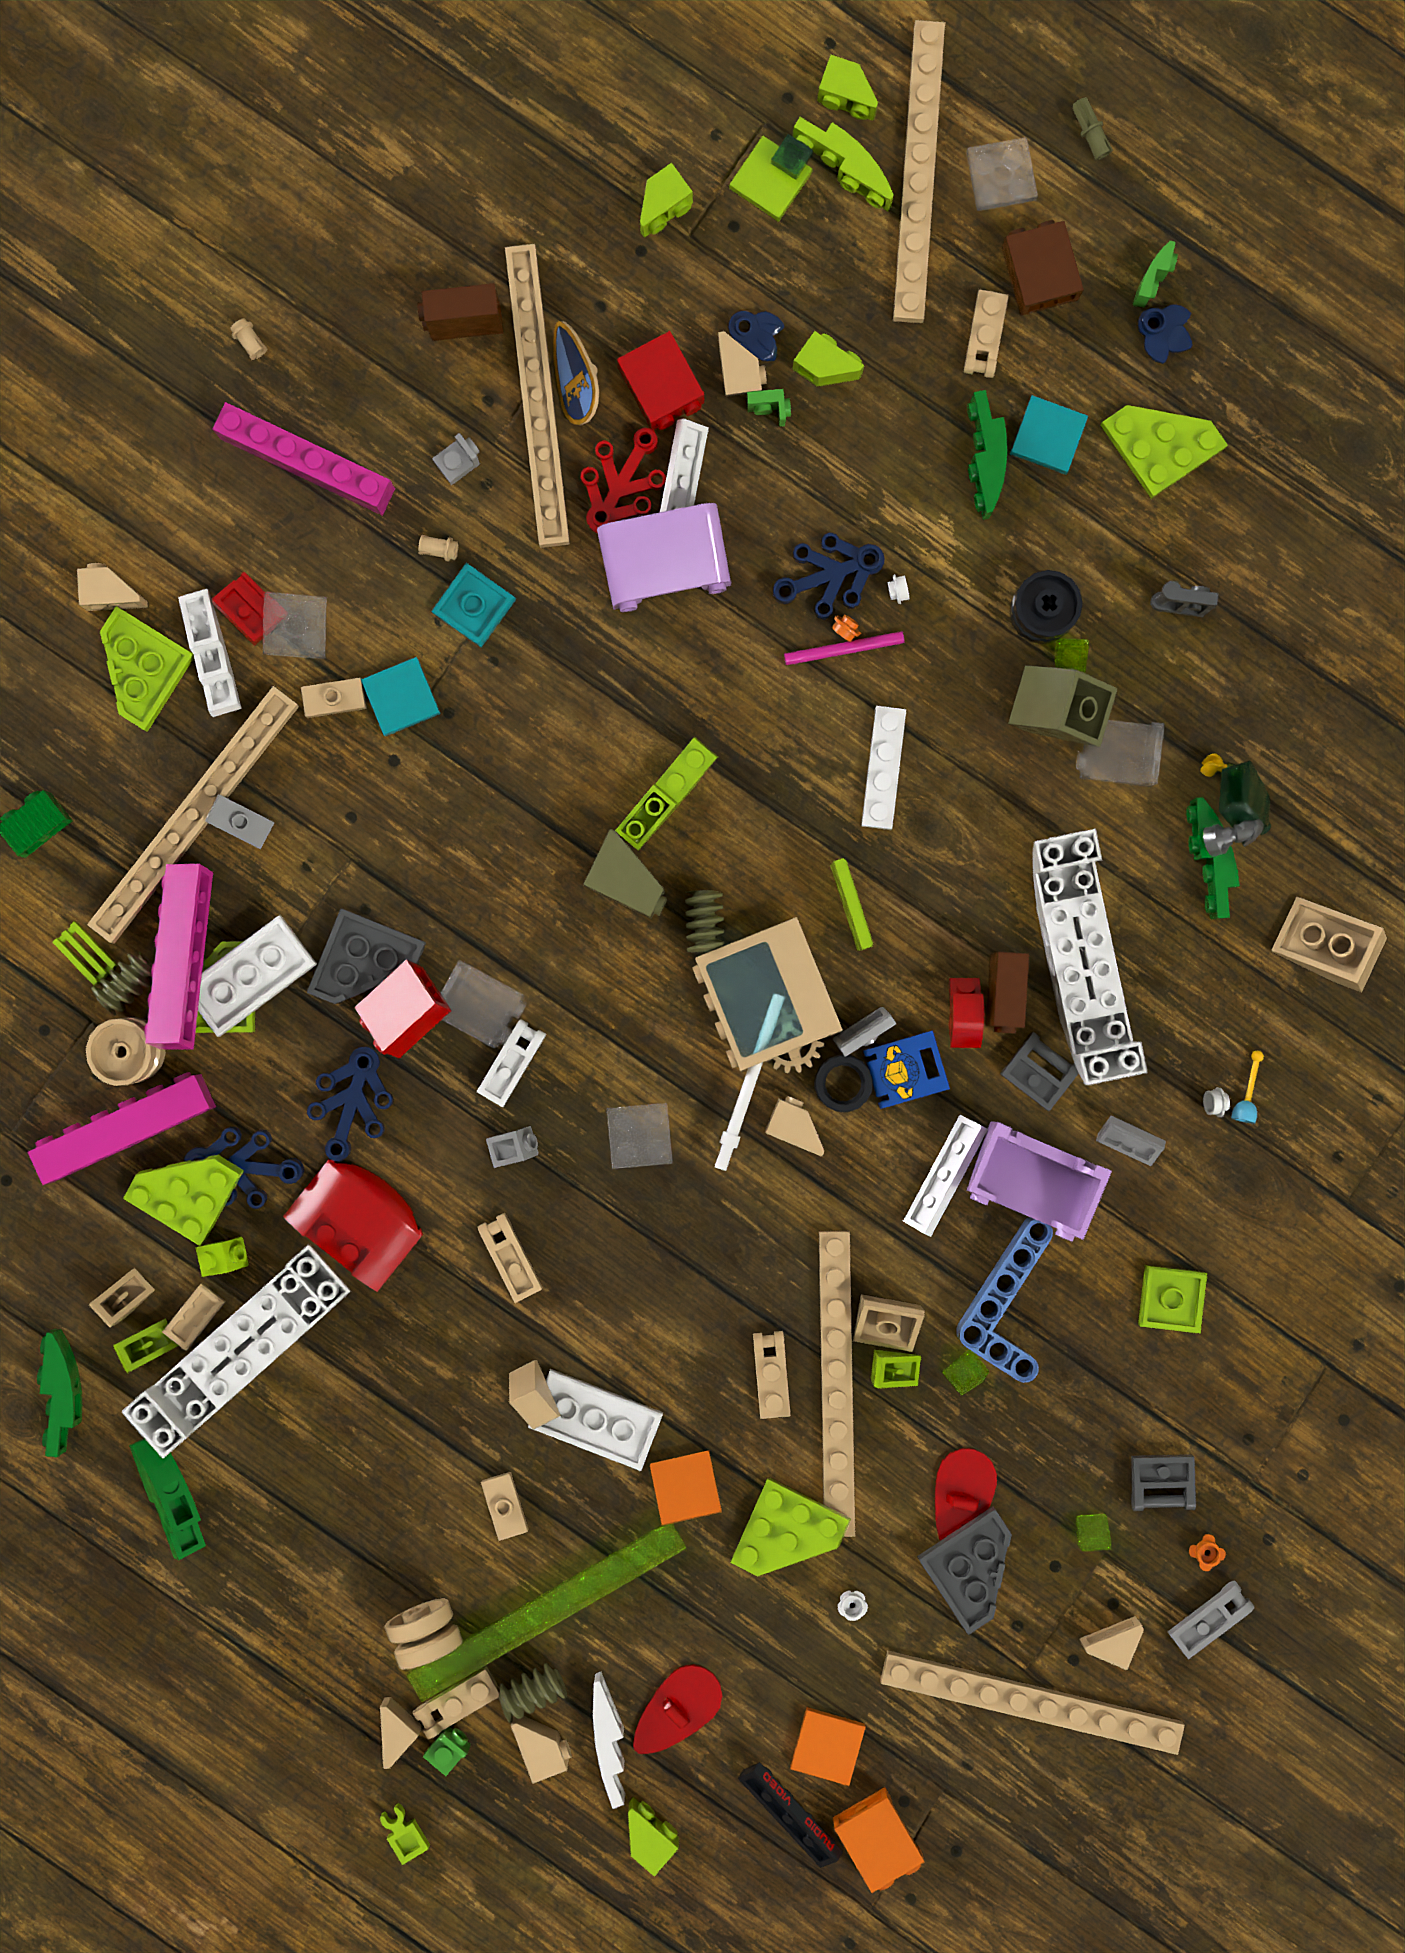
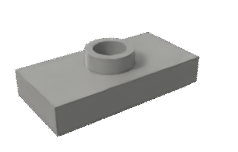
(239, 821)
(864, 1031)
(1131, 1140)

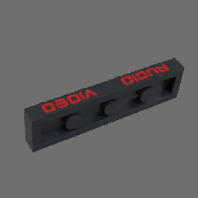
(790, 1815)

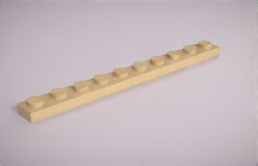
(919, 171)
(537, 395)
(190, 816)
(837, 1374)
(1032, 1702)

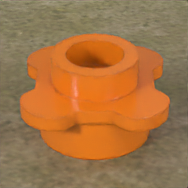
(846, 627)
(1216, 1554)

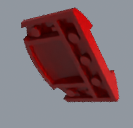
(356, 1221)

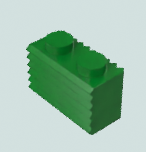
(33, 823)

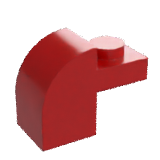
(966, 1013)

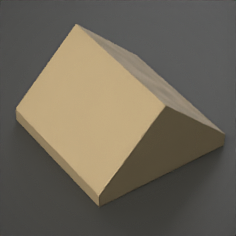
(888, 1323)

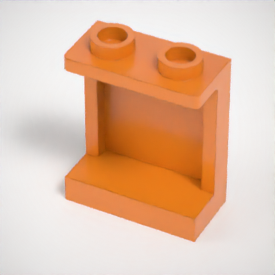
(878, 1841)

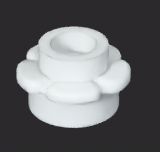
(898, 589)
(1216, 1102)
(860, 1605)

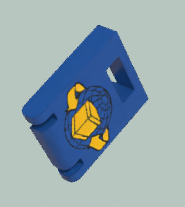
(901, 1070)

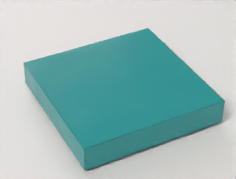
(1049, 435)
(473, 605)
(400, 696)

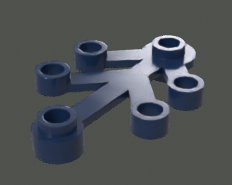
(833, 572)
(353, 1099)
(249, 1167)

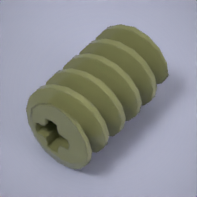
(704, 921)
(124, 984)
(531, 1692)

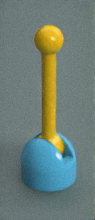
(1245, 1110)

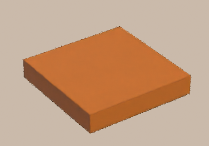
(685, 1488)
(827, 1746)

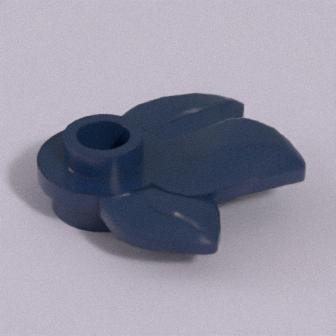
(760, 334)
(1168, 335)

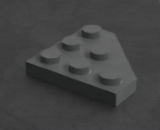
(360, 957)
(970, 1568)

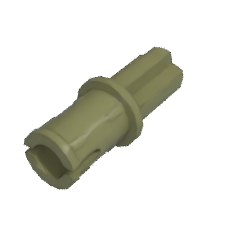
(1092, 129)

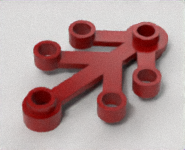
(620, 484)

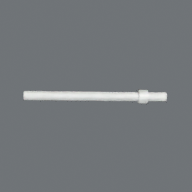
(730, 1138)

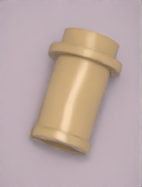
(248, 338)
(438, 547)

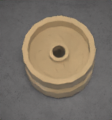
(119, 1052)
(423, 1633)

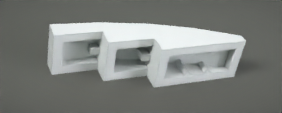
(209, 652)
(607, 1730)

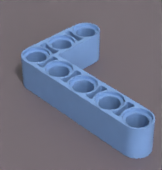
(1002, 1299)

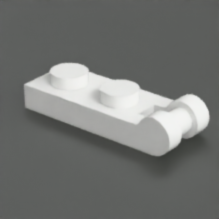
(510, 1064)

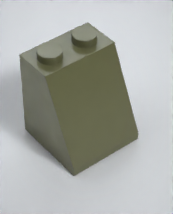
(1063, 705)
(624, 878)

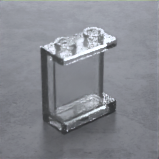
(1126, 755)
(481, 1004)

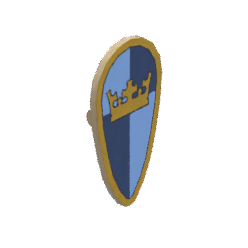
(574, 375)

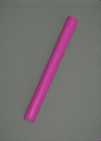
(844, 648)

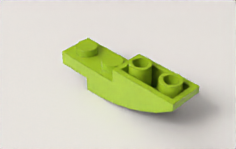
(856, 166)
(666, 793)

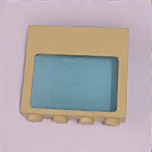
(767, 994)

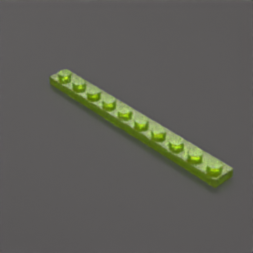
(547, 1610)

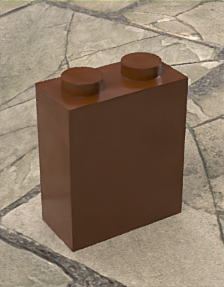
(1042, 267)
(461, 312)
(1007, 991)

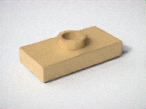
(333, 697)
(194, 1316)
(504, 1506)

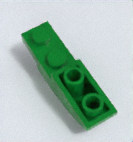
(989, 465)
(1219, 870)
(60, 1379)
(171, 1497)

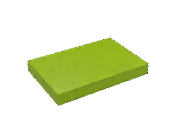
(851, 904)

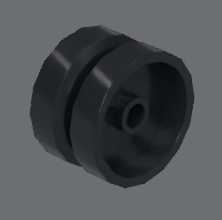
(1060, 596)

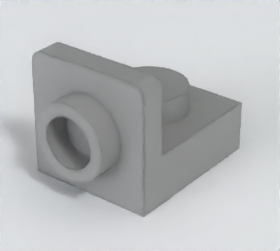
(457, 459)
(512, 1147)

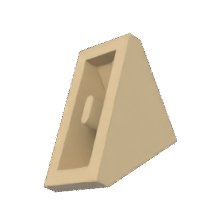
(122, 1298)
(531, 1395)
(1115, 1643)
(397, 1731)

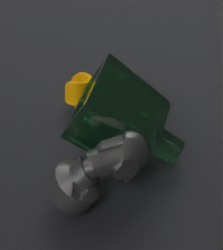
(1242, 803)

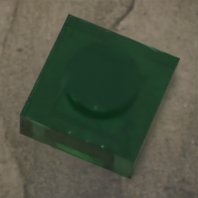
(792, 156)

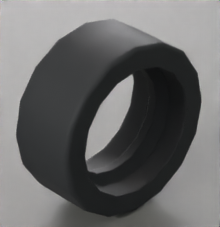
(859, 1099)

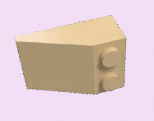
(1330, 943)

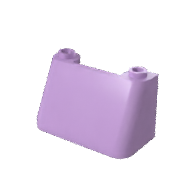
(664, 554)
(1037, 1181)

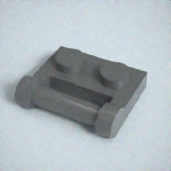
(1192, 601)
(1035, 1080)
(1163, 1472)

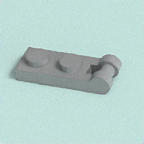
(1211, 1620)

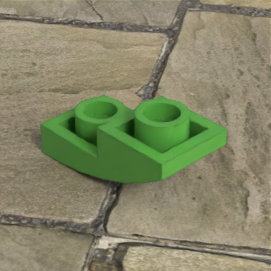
(1162, 264)

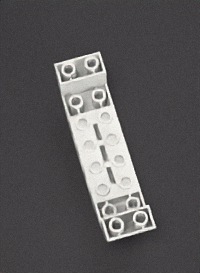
(1083, 958)
(236, 1352)

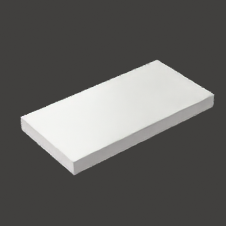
(252, 975)
(601, 1421)

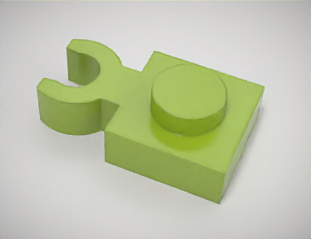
(406, 1837)

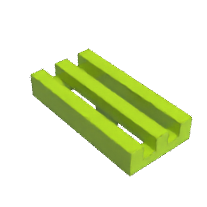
(66, 935)

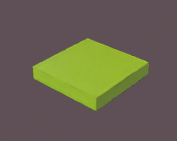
(766, 184)
(1172, 1299)

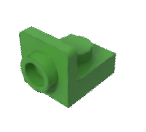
(765, 401)
(447, 1750)

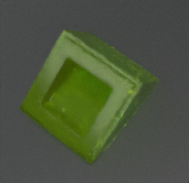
(1071, 654)
(966, 1372)
(1093, 1532)

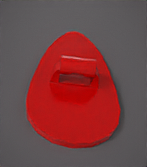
(962, 1489)
(678, 1709)

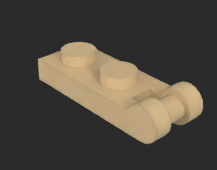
(986, 332)
(510, 1259)
(771, 1376)
(457, 1702)

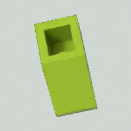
(847, 89)
(664, 198)
(826, 363)
(650, 1839)

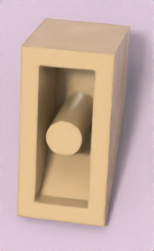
(739, 367)
(104, 590)
(794, 1125)
(541, 1748)

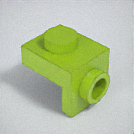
(222, 1257)

